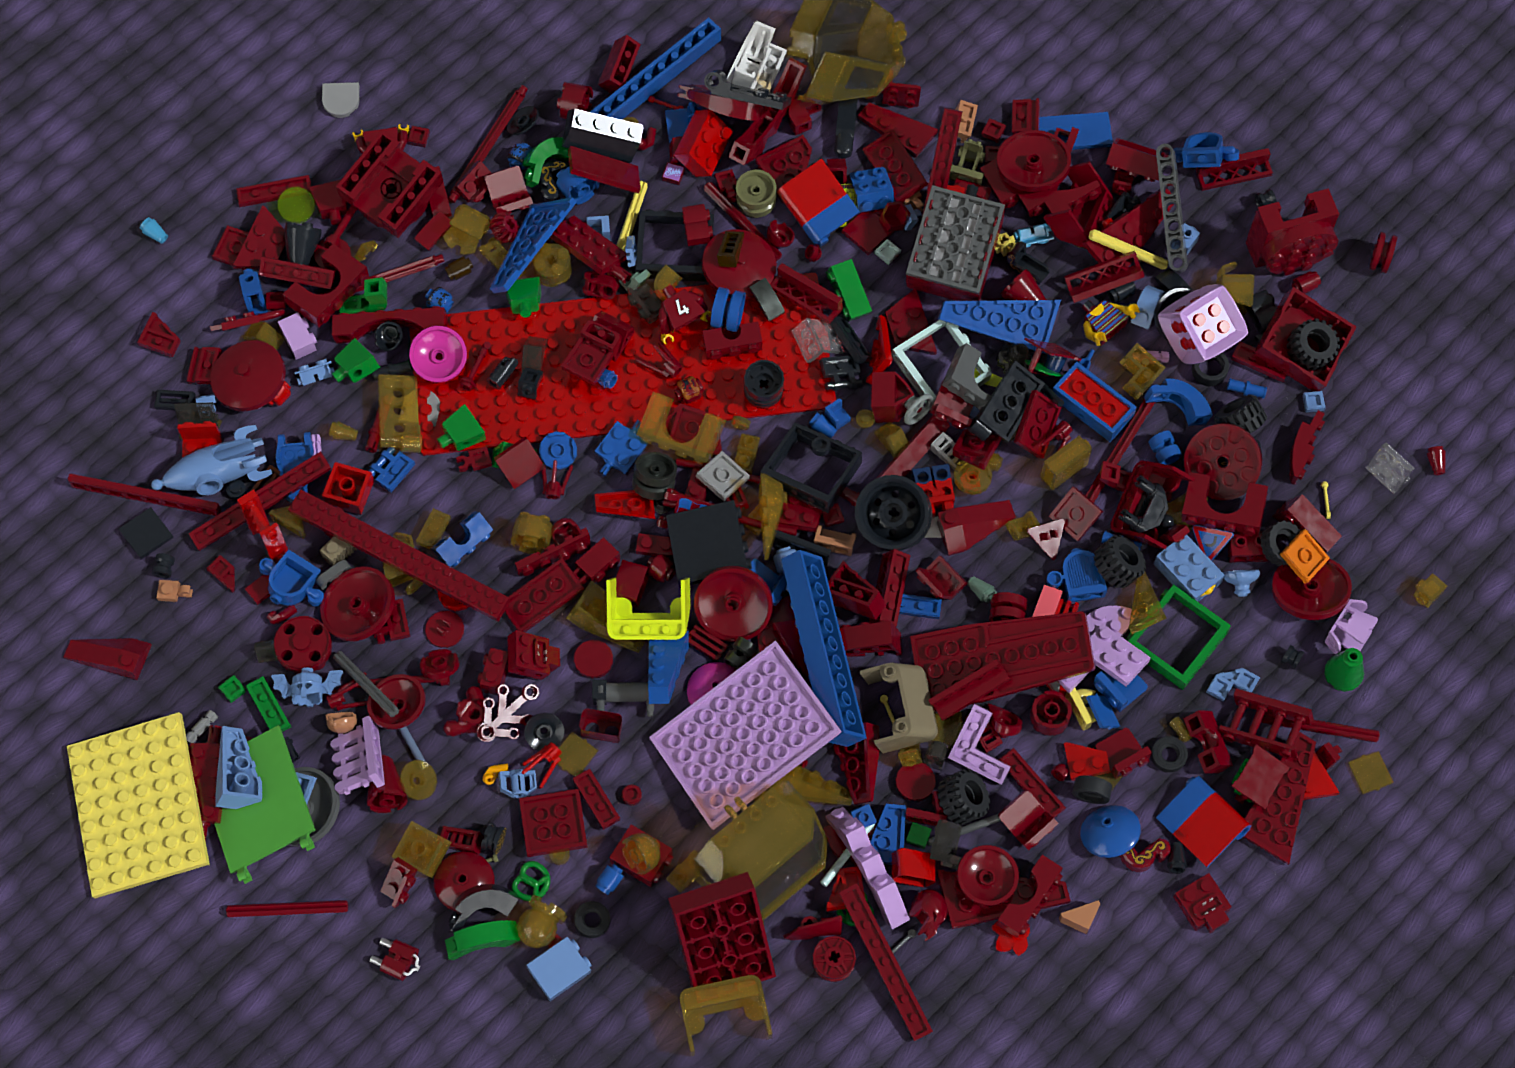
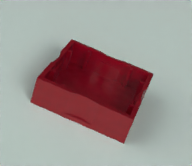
(1291, 313)

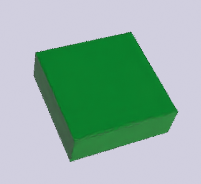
(232, 689)
(918, 835)

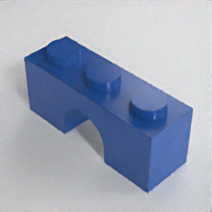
(475, 529)

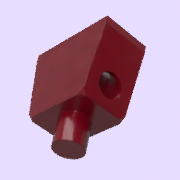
(329, 202)

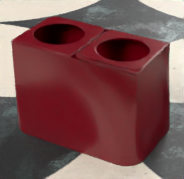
(631, 581)
(599, 717)

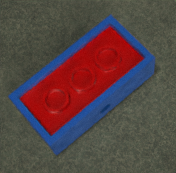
(1094, 402)

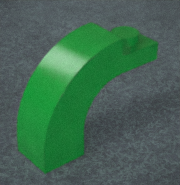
(535, 158)
(372, 300)
(481, 936)

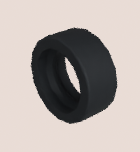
(1212, 380)
(1092, 789)

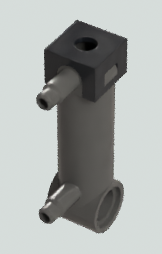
(620, 692)

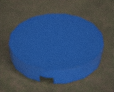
(558, 447)

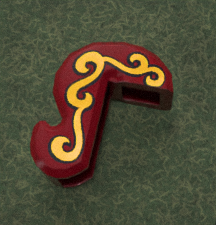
(1143, 861)

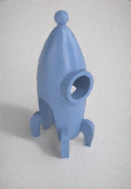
(216, 465)

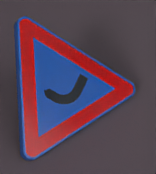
(1211, 540)

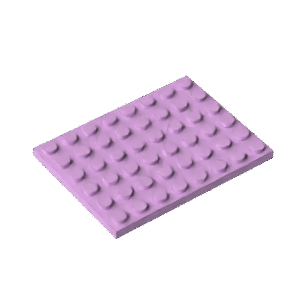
(745, 734)

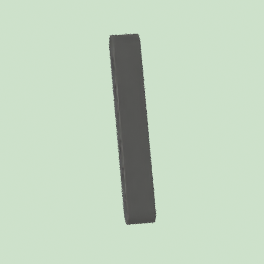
(1167, 200)

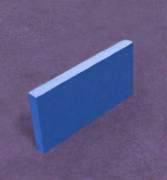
(1093, 128)

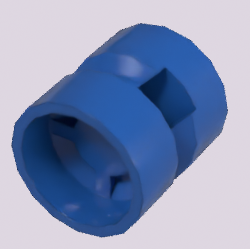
(1164, 447)

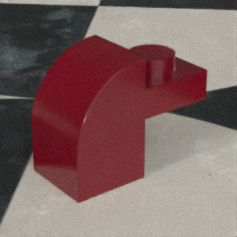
(799, 115)

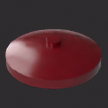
(1033, 160)
(754, 264)
(248, 375)
(1319, 598)
(733, 603)
(357, 604)

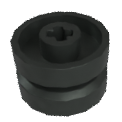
(654, 475)

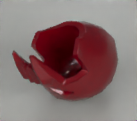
(930, 910)

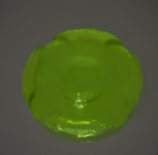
(296, 205)

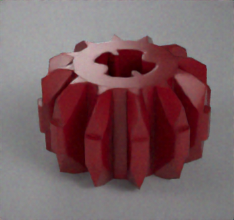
(504, 227)

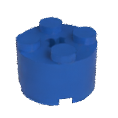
(575, 186)

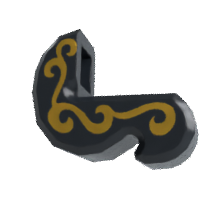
(547, 180)
(1020, 260)

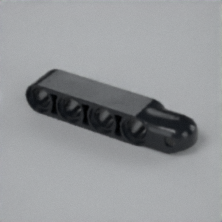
(845, 128)

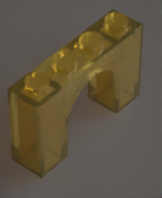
(654, 429)

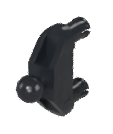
(1152, 510)

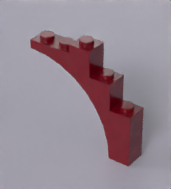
(753, 141)
(1037, 202)

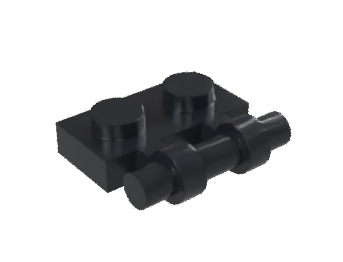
(839, 367)

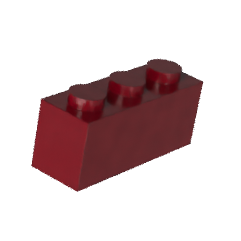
(619, 64)

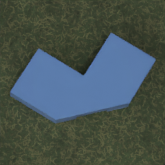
(1240, 679)

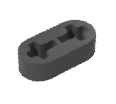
(332, 573)

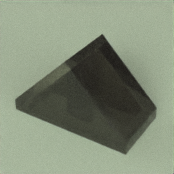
(534, 353)

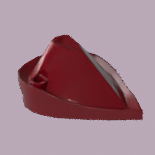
(1004, 721)

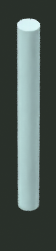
(839, 863)

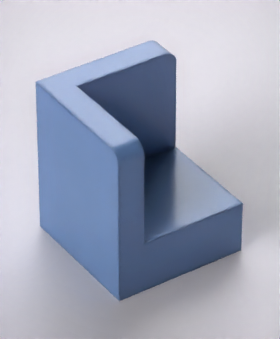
(600, 224)

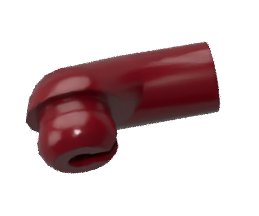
(649, 140)
(281, 616)

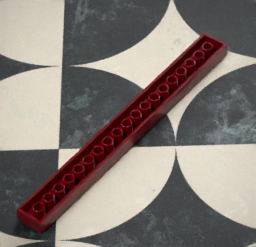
(399, 555)

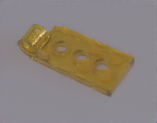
(410, 439)

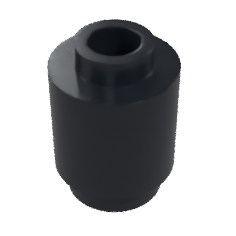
(1122, 292)

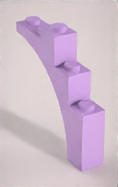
(871, 866)

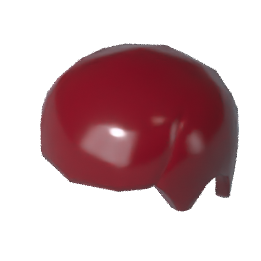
(780, 234)
(563, 528)

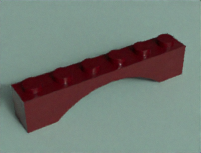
(350, 326)

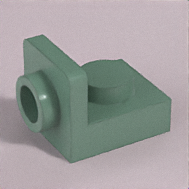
(636, 280)

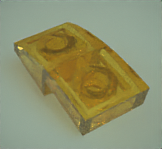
(747, 452)
(684, 873)

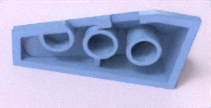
(236, 774)

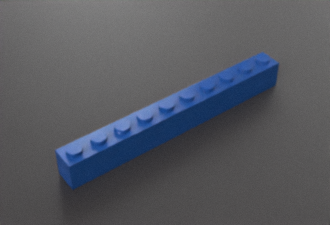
(660, 71)

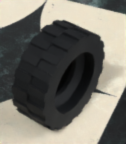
(1268, 540)

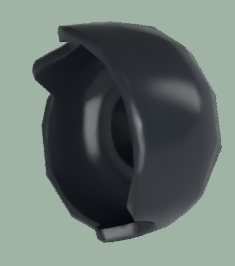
(388, 336)

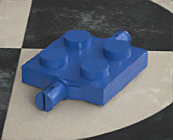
(620, 448)

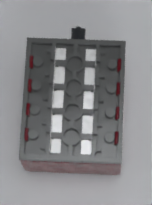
(955, 244)

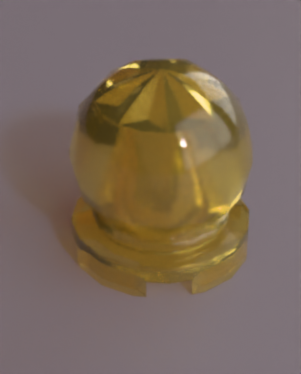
(539, 925)

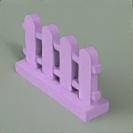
(368, 753)

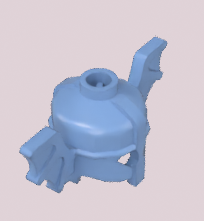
(307, 686)

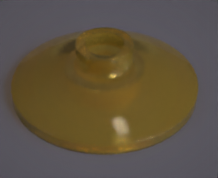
(425, 778)

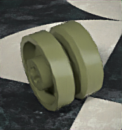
(756, 193)

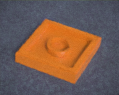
(1304, 556)

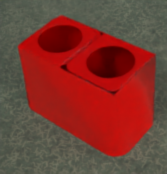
(913, 867)

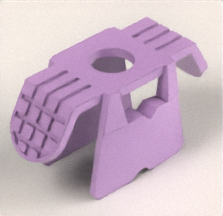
(1351, 632)

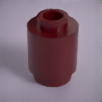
(1307, 282)

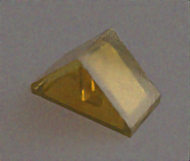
(264, 332)
(892, 438)
(288, 521)

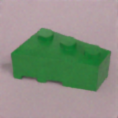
(848, 286)

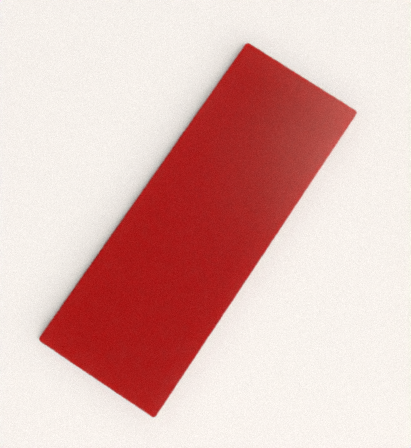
(587, 410)

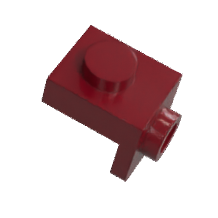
(1122, 183)

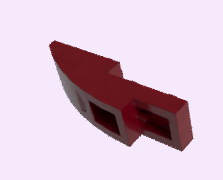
(1302, 447)

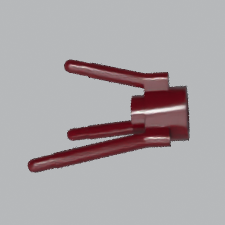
(671, 365)
(1060, 432)
(553, 489)
(337, 696)

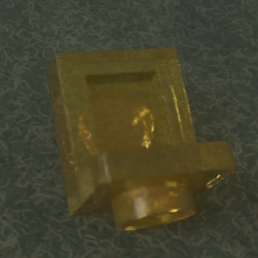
(1019, 526)
(910, 755)

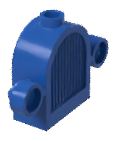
(1205, 150)
(1079, 577)
(291, 580)

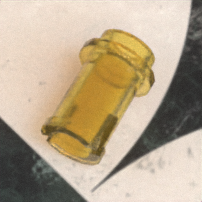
(1180, 728)

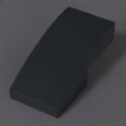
(1171, 280)

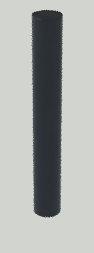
(1051, 394)

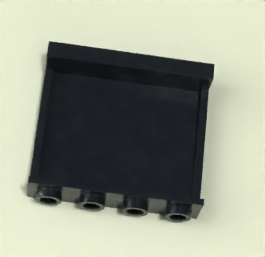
(707, 540)

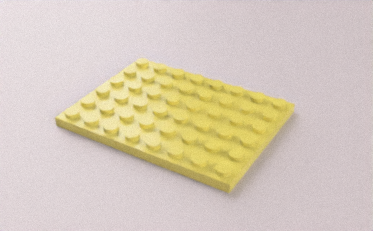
(137, 805)

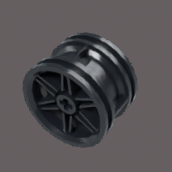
(882, 489)

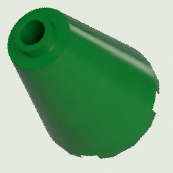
(1345, 670)

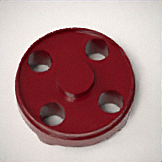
(302, 644)

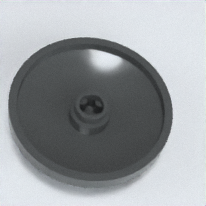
(322, 804)

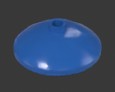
(1112, 838)

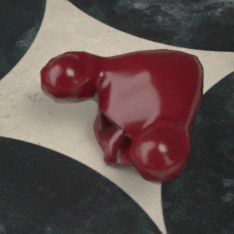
(469, 714)

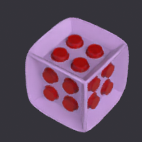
(1203, 324)

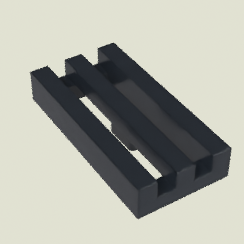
(161, 403)

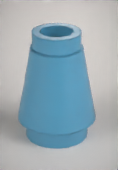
(153, 230)

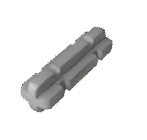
(201, 726)

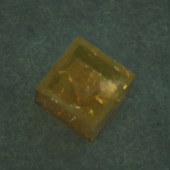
(422, 849)

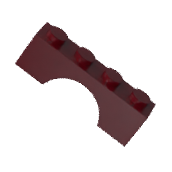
(1016, 917)

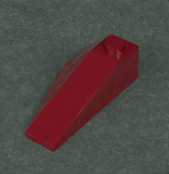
(970, 524)
(116, 656)

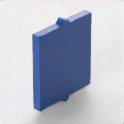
(1102, 711)

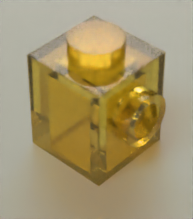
(1429, 590)

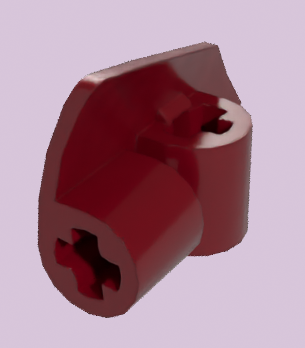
(812, 928)

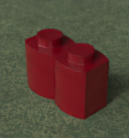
(696, 224)

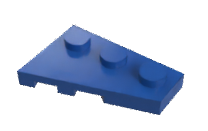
(889, 831)

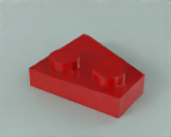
(1086, 761)

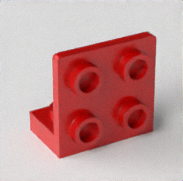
(198, 436)

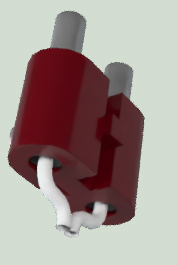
(398, 960)

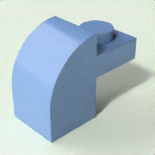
(1147, 304)

